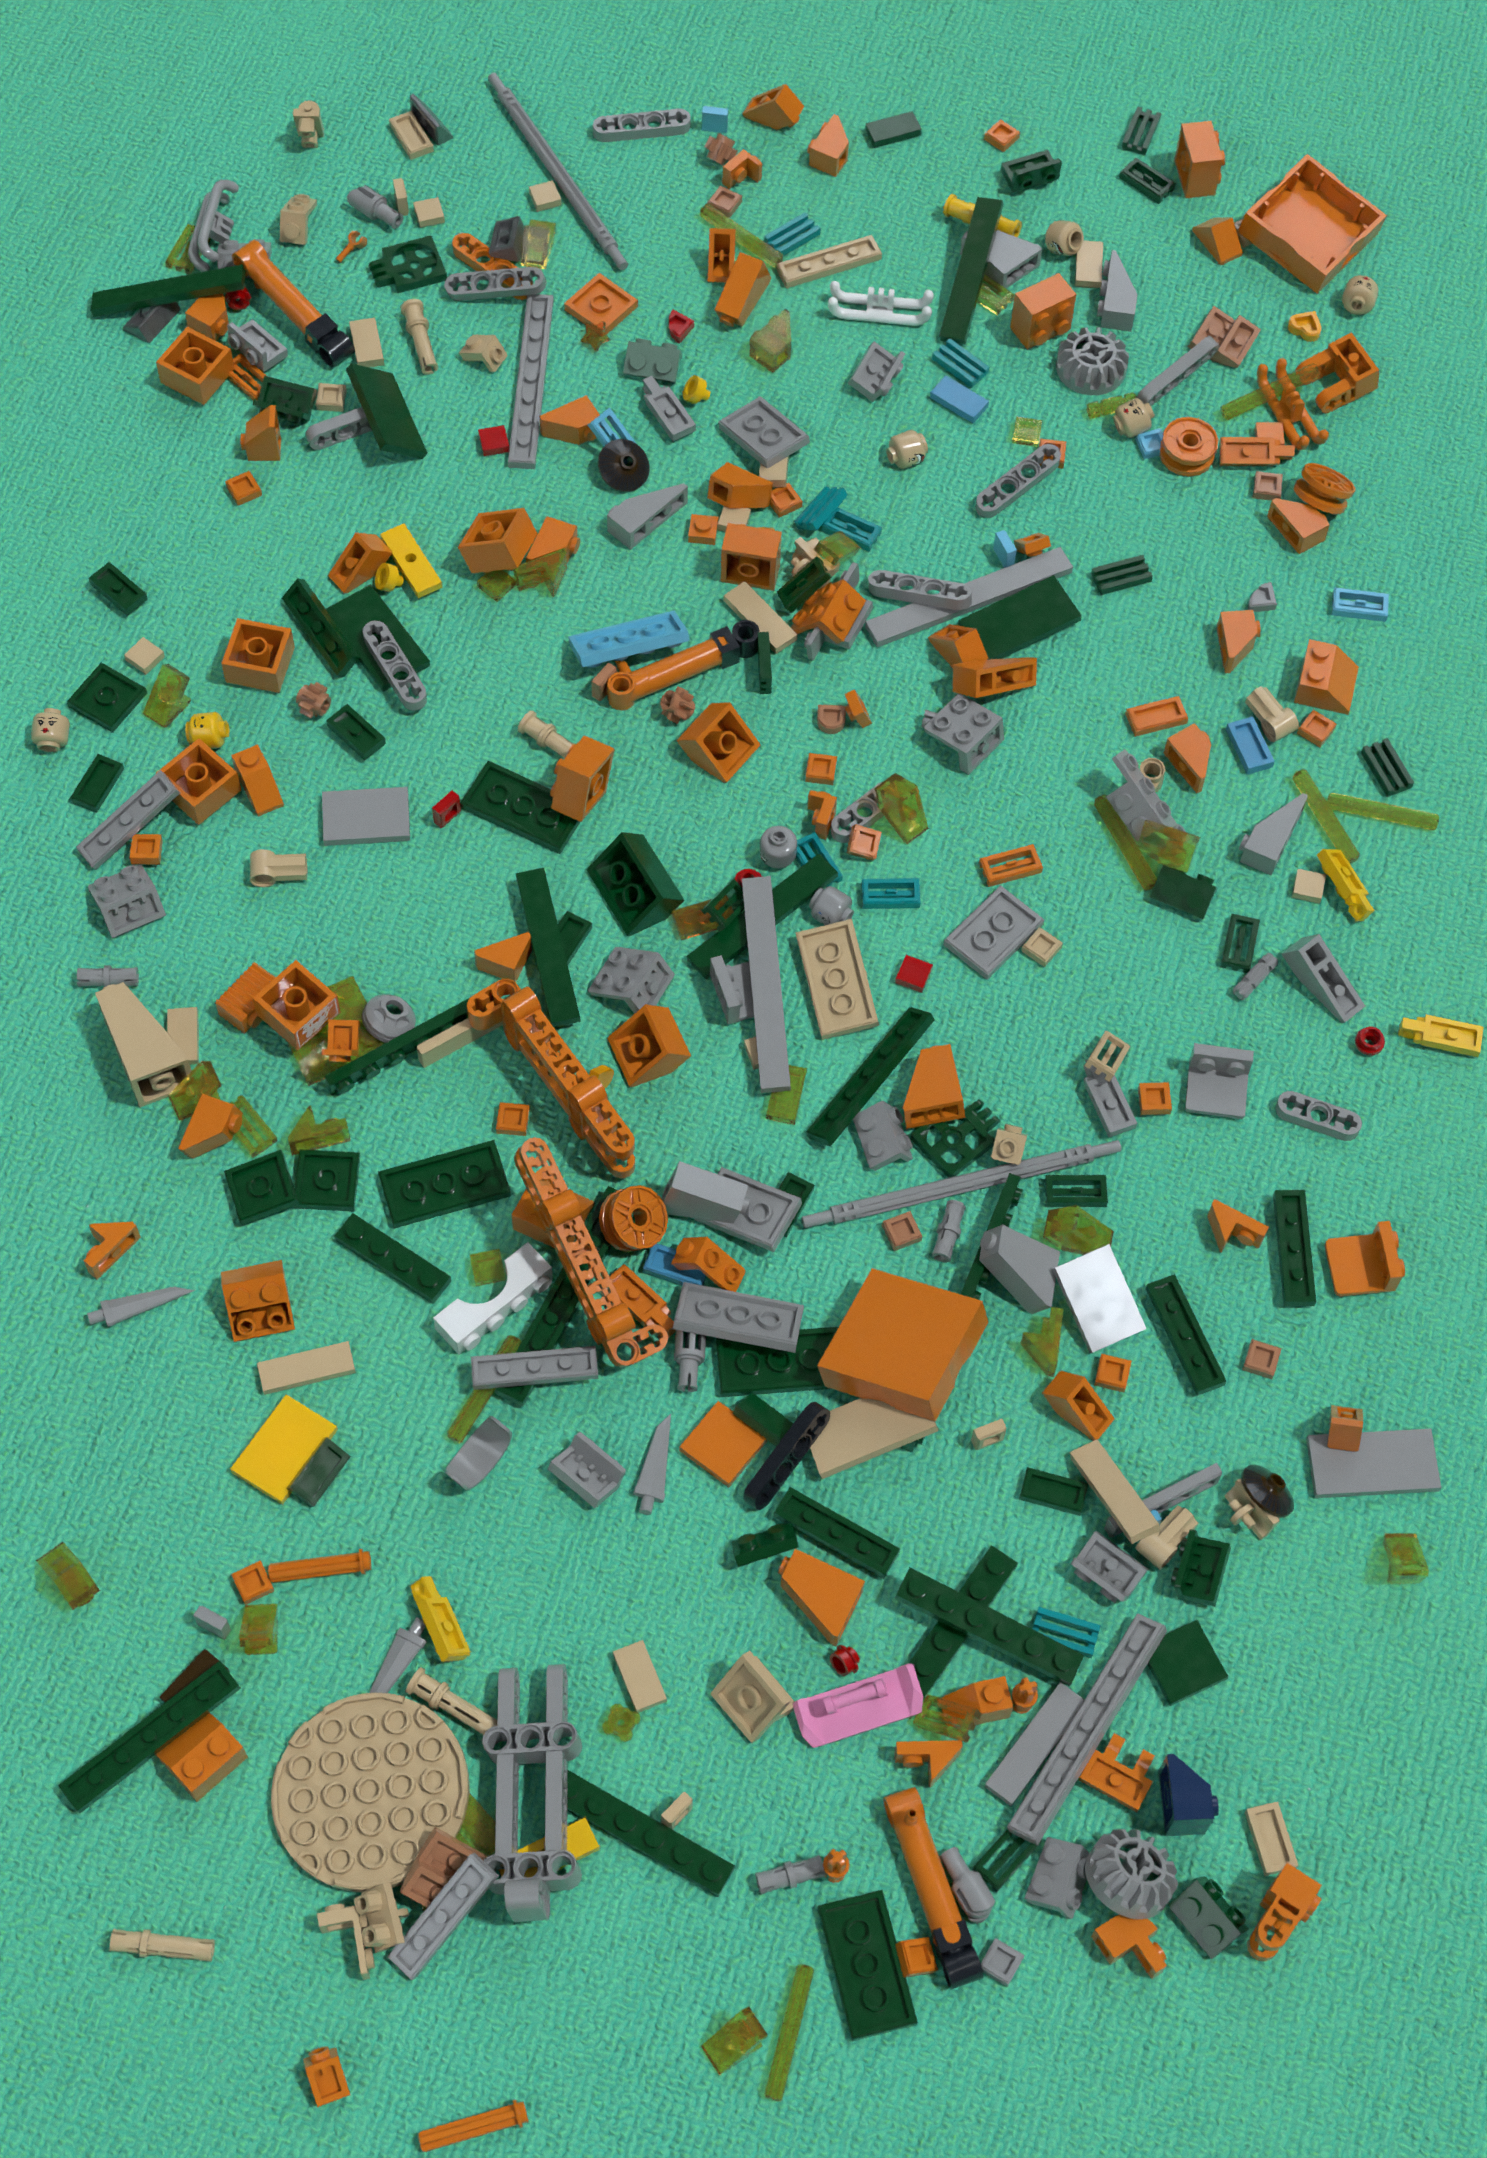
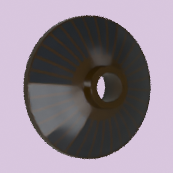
(616, 473)
(1267, 1490)

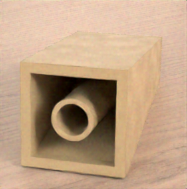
(146, 1050)

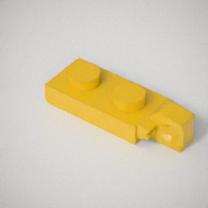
(1346, 882)
(1443, 1034)
(440, 1621)

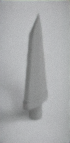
(129, 1306)
(653, 1473)
(402, 1652)

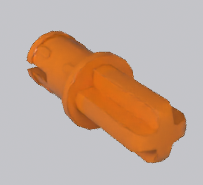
(1024, 1695)
(836, 1865)

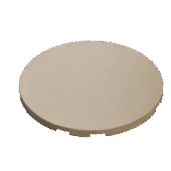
(368, 1789)

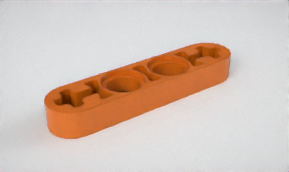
(477, 250)

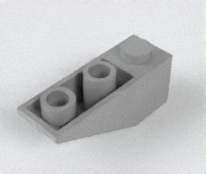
(1120, 296)

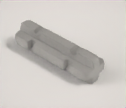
(1255, 976)

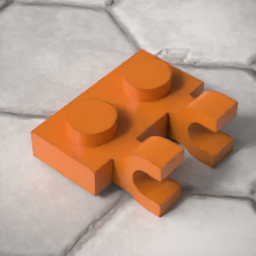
(1116, 1779)

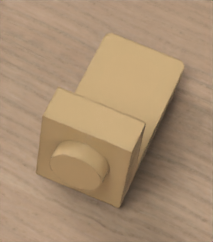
(295, 219)
(338, 1918)

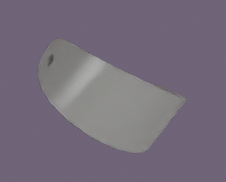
(479, 1453)

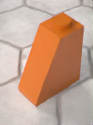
(742, 290)
(934, 1089)
(821, 1592)

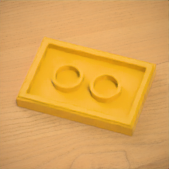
(282, 1448)

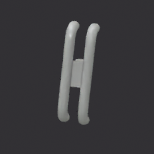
(211, 224)

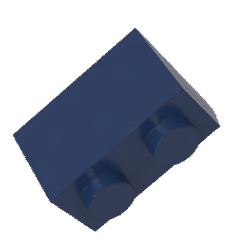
(1185, 1799)

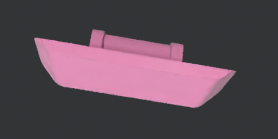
(859, 1706)

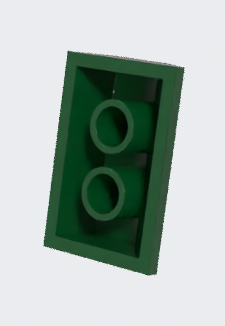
(634, 883)

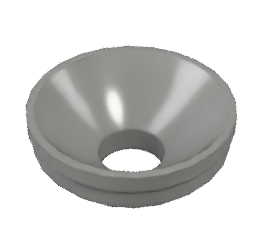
(382, 1023)

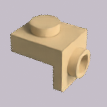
(485, 349)
(1009, 1144)

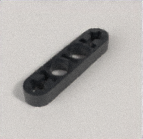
(786, 1455)

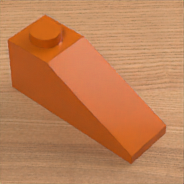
(993, 676)

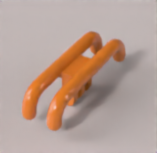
(1291, 409)

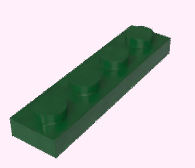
(320, 627)
(1294, 1248)
(393, 1258)
(1185, 1335)
(837, 1532)

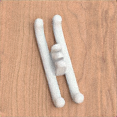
(880, 306)

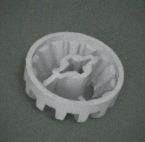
(1096, 367)
(1124, 1884)

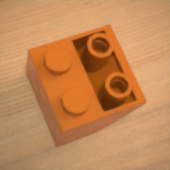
(257, 1300)

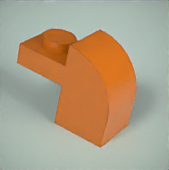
(1125, 1935)

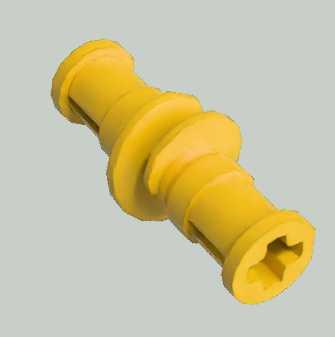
(964, 212)

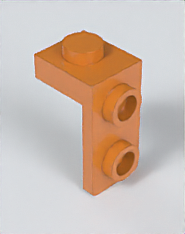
(342, 1040)
(711, 1260)

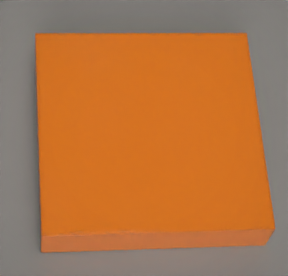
(600, 302)
(722, 1444)

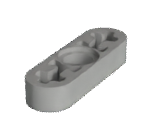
(328, 433)
(844, 818)
(1308, 1122)

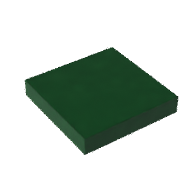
(107, 697)
(327, 1180)
(261, 1187)
(1186, 1663)

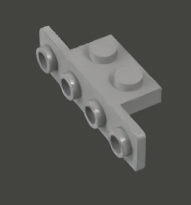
(815, 639)
(1137, 798)

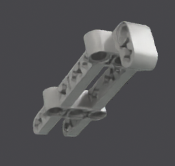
(530, 1897)

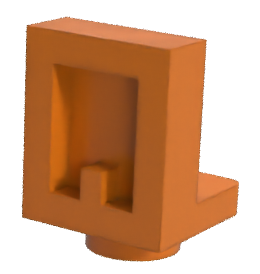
(741, 166)
(825, 811)
(326, 2075)

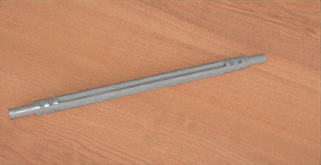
(558, 171)
(960, 1184)

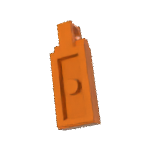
(1253, 451)
(641, 1300)

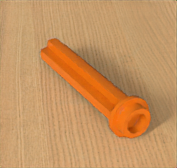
(320, 1566)
(473, 2126)

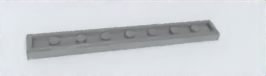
(531, 381)
(985, 591)
(766, 985)
(1087, 1729)

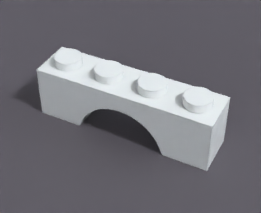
(465, 1323)

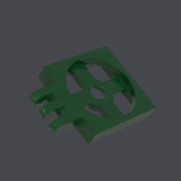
(387, 274)
(972, 1122)

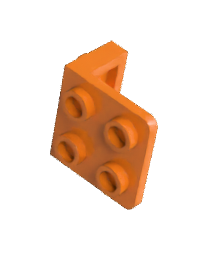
(831, 609)
(1365, 1262)

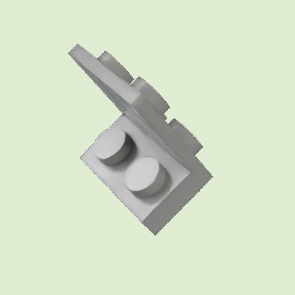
(968, 730)
(127, 899)
(633, 976)
(733, 989)
(1218, 1081)

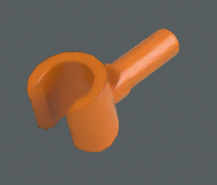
(352, 244)

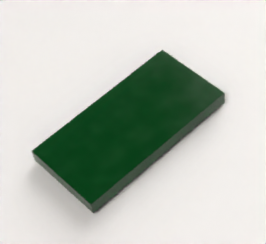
(386, 411)
(367, 606)
(1023, 618)
(518, 807)
(444, 1184)
(767, 1370)
(867, 1965)

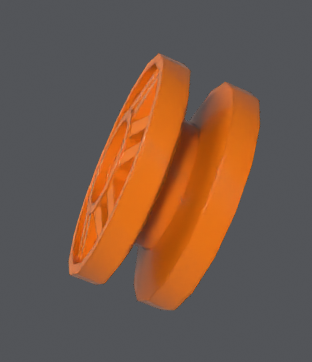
(1188, 446)
(1324, 488)
(617, 1220)

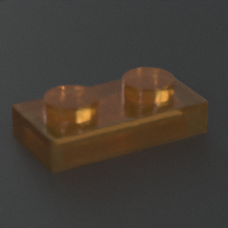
(692, 922)

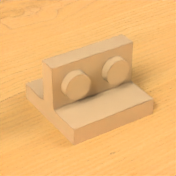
(752, 1697)

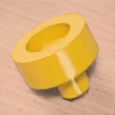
(695, 390)
(388, 577)

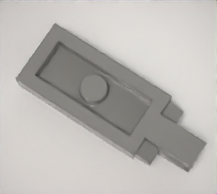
(667, 409)
(1109, 1102)

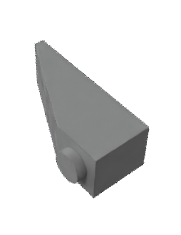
(644, 513)
(1271, 836)
(1323, 976)

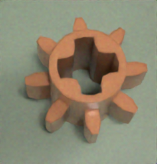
(720, 148)
(313, 700)
(677, 705)

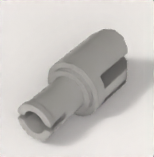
(374, 206)
(689, 1359)
(968, 1887)

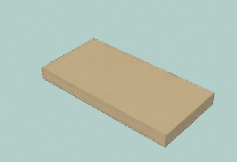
(837, 979)
(864, 1432)

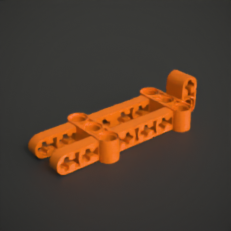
(586, 1099)
(562, 1209)

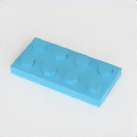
(628, 639)

